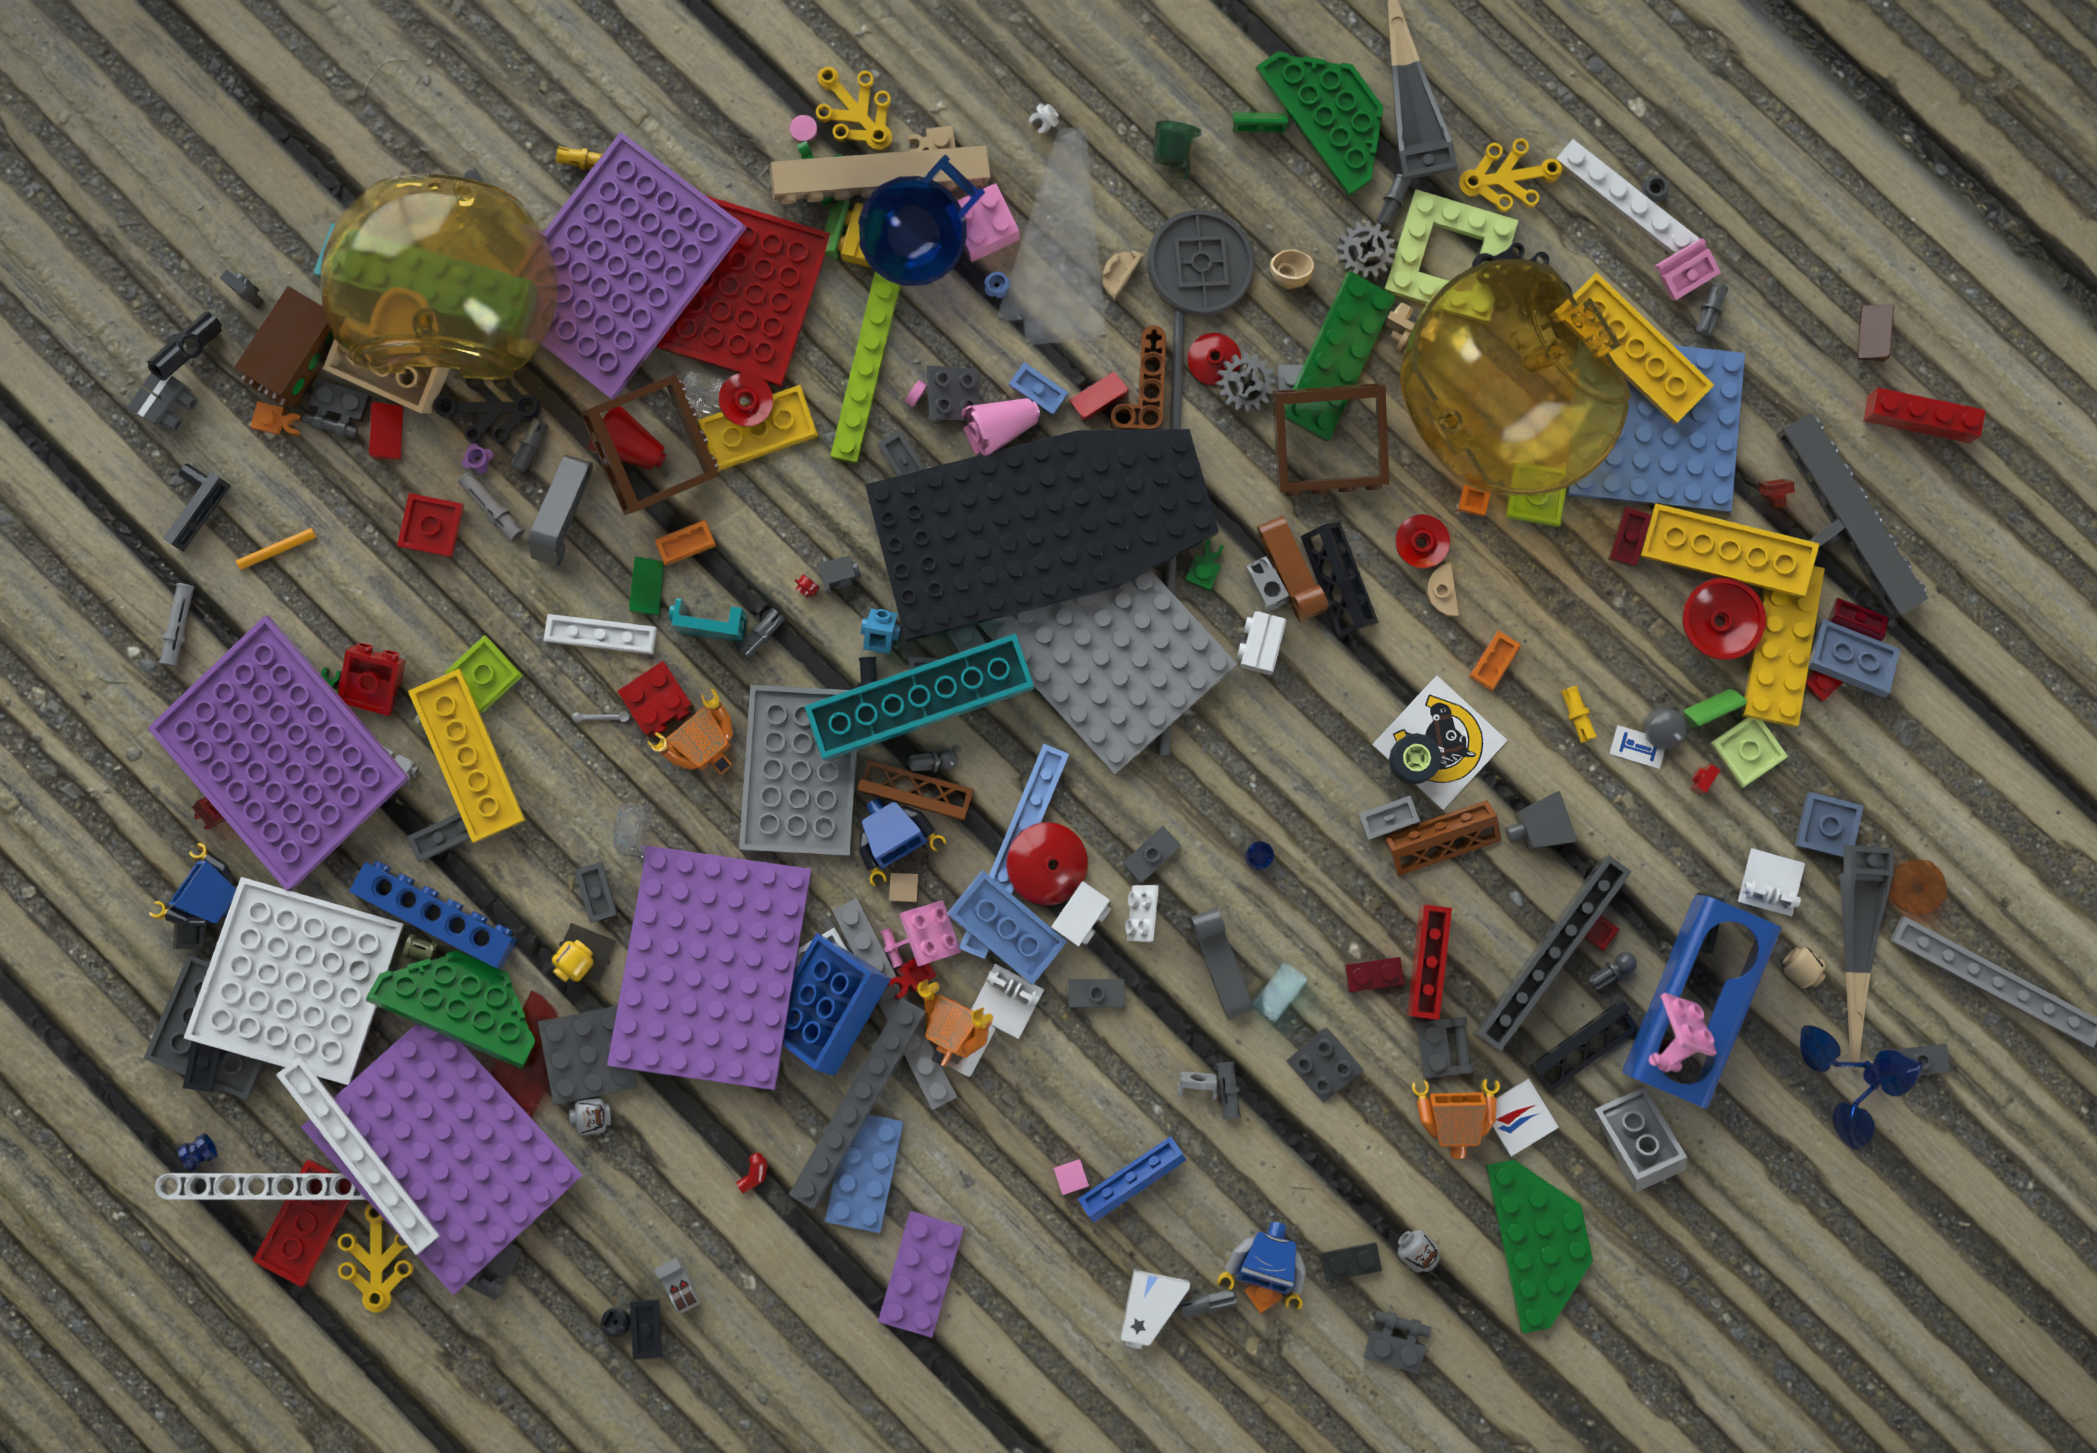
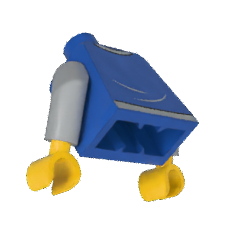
(1268, 1263)

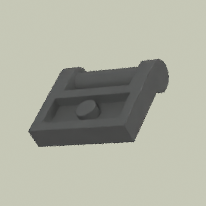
(1435, 1048)

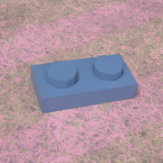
(1038, 389)

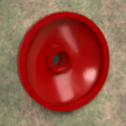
(1741, 616)
(1029, 860)

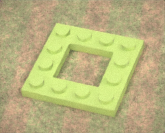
(1429, 210)

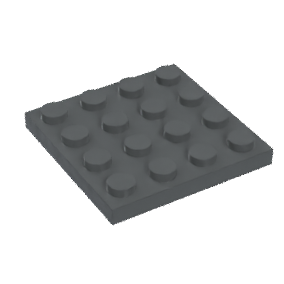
(169, 1049)

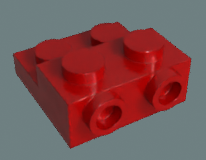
(371, 678)
(656, 699)

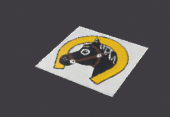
(1458, 730)

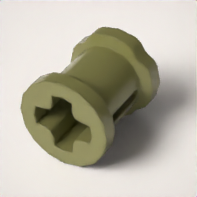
(420, 948)

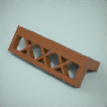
(913, 800)
(1443, 832)

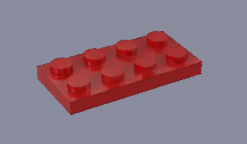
(302, 1230)

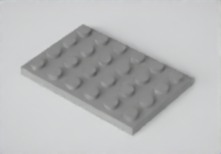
(789, 792)

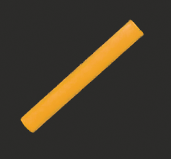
(276, 548)

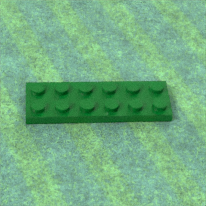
(1340, 352)

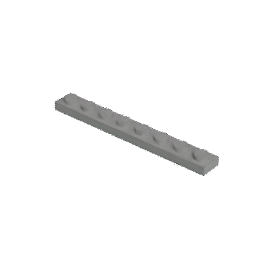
(1996, 981)
(920, 1051)

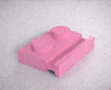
(1687, 269)

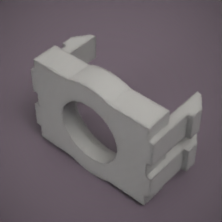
(1188, 1080)

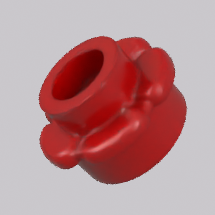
(806, 586)

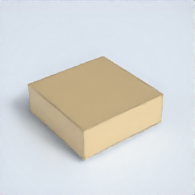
(903, 887)

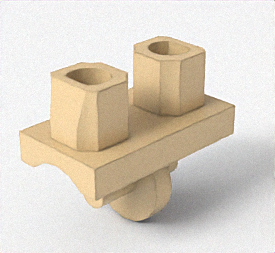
(1400, 324)

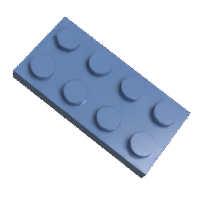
(1006, 927)
(865, 1176)

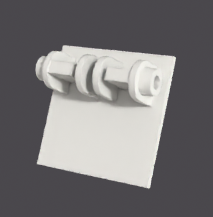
(1771, 882)
(1142, 913)
(1008, 1000)

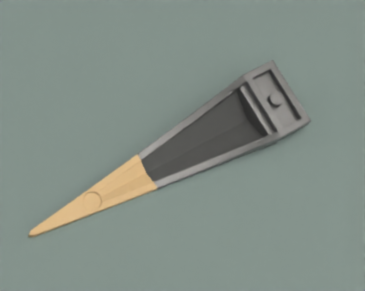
(1420, 129)
(1863, 901)

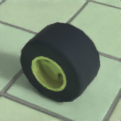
(1415, 758)

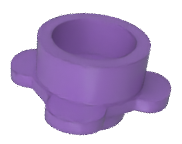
(476, 451)

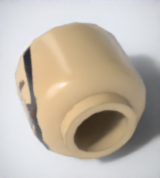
(1804, 967)

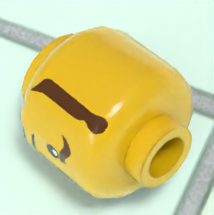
(572, 961)

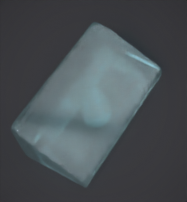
(1280, 992)

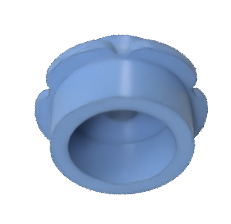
(996, 277)

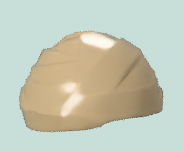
(1292, 268)

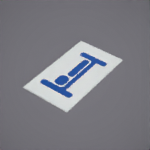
(1635, 747)

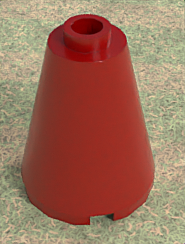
(632, 440)

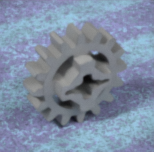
(1353, 244)
(1257, 386)

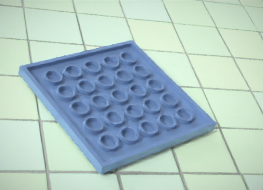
(1678, 463)

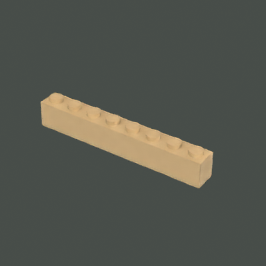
(865, 173)

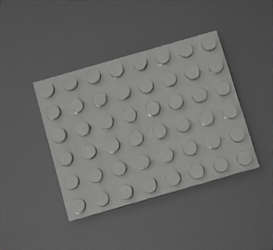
(1118, 663)

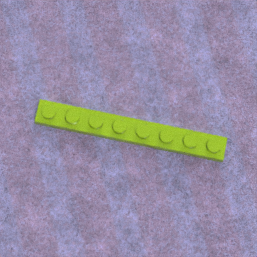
(865, 370)

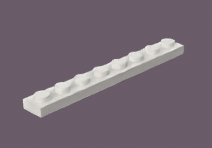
(358, 1155)

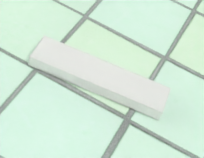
(600, 634)

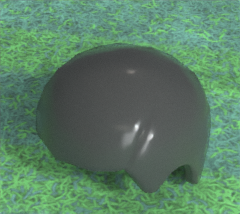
(1665, 728)

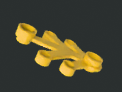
(856, 111)
(1506, 177)
(375, 1263)

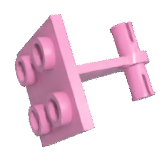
(928, 934)
(1690, 1034)

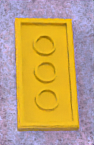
(784, 427)

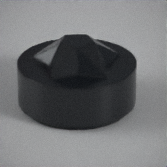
(615, 1322)

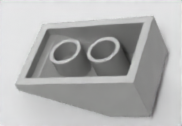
(1641, 1139)

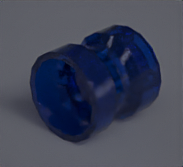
(1263, 854)
(197, 1152)

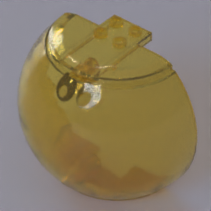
(438, 278)
(1514, 380)

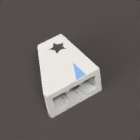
(1149, 1306)

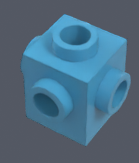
(880, 630)

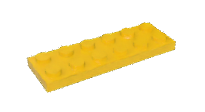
(1646, 355)
(1730, 550)
(1783, 655)
(466, 755)

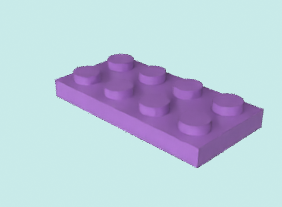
(921, 1274)

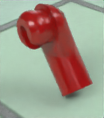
(756, 1174)

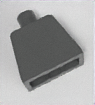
(1543, 824)

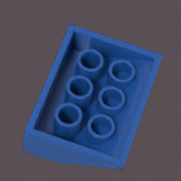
(830, 1004)

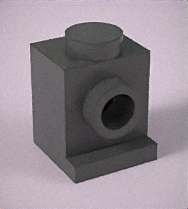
(839, 573)

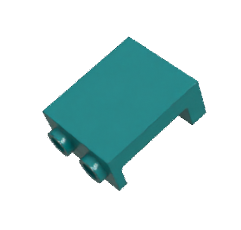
(733, 630)

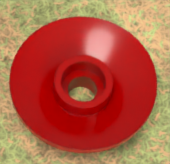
(1199, 359)
(749, 387)
(1425, 528)

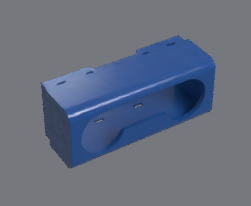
(1729, 1010)

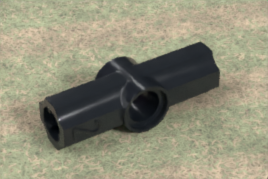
(173, 355)

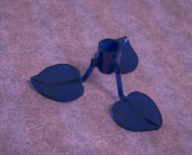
(1890, 1069)

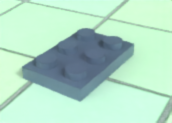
(1854, 658)

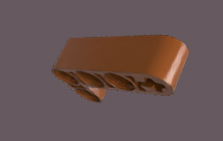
(1146, 381)
(1304, 596)

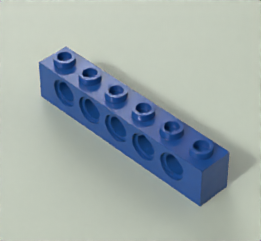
(368, 887)

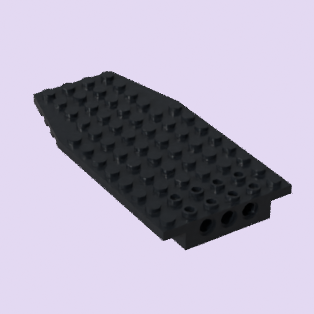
(1037, 524)

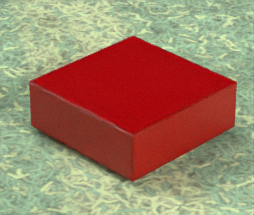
(1601, 933)

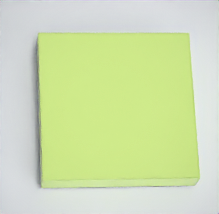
(1748, 750)

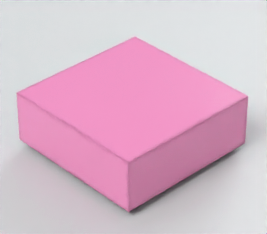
(1071, 1176)

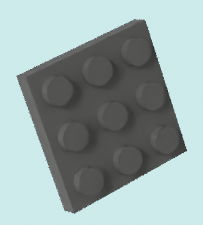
(578, 1055)

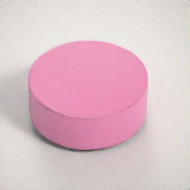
(803, 129)
(916, 393)

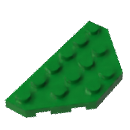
(1331, 111)
(459, 1001)
(1541, 1242)

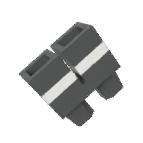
(163, 411)

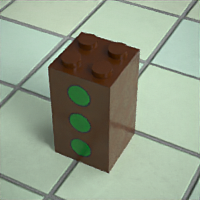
(287, 349)

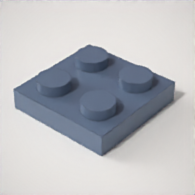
(1828, 824)

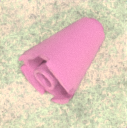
(998, 423)

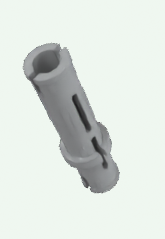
(498, 515)
(176, 625)

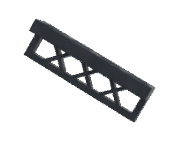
(1347, 576)
(1581, 1037)

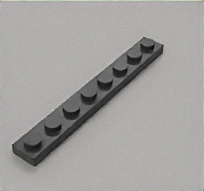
(857, 1103)

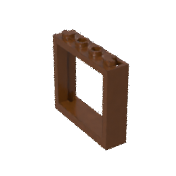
(1333, 393)
(611, 460)

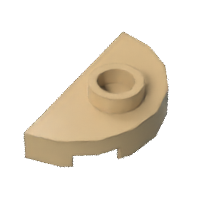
(1119, 270)
(1442, 591)

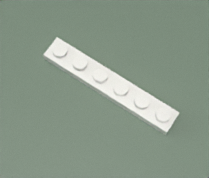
(1625, 198)

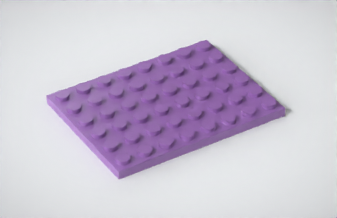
(629, 262)
(278, 753)
(710, 968)
(455, 1148)

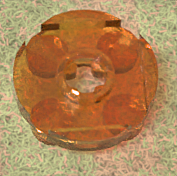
(1933, 888)

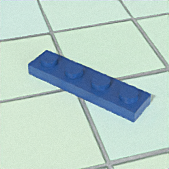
(1132, 1179)

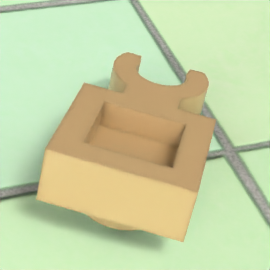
(936, 139)

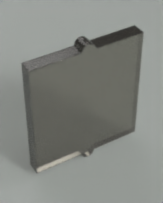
(597, 943)

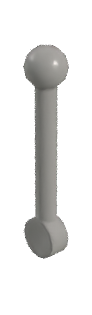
(624, 717)

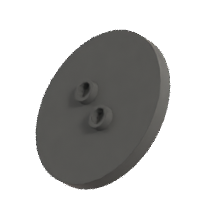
(1200, 263)

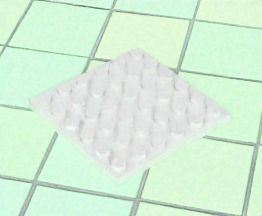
(293, 980)

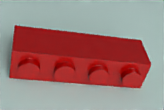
(1924, 415)
(1429, 962)

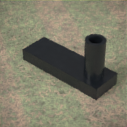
(209, 494)

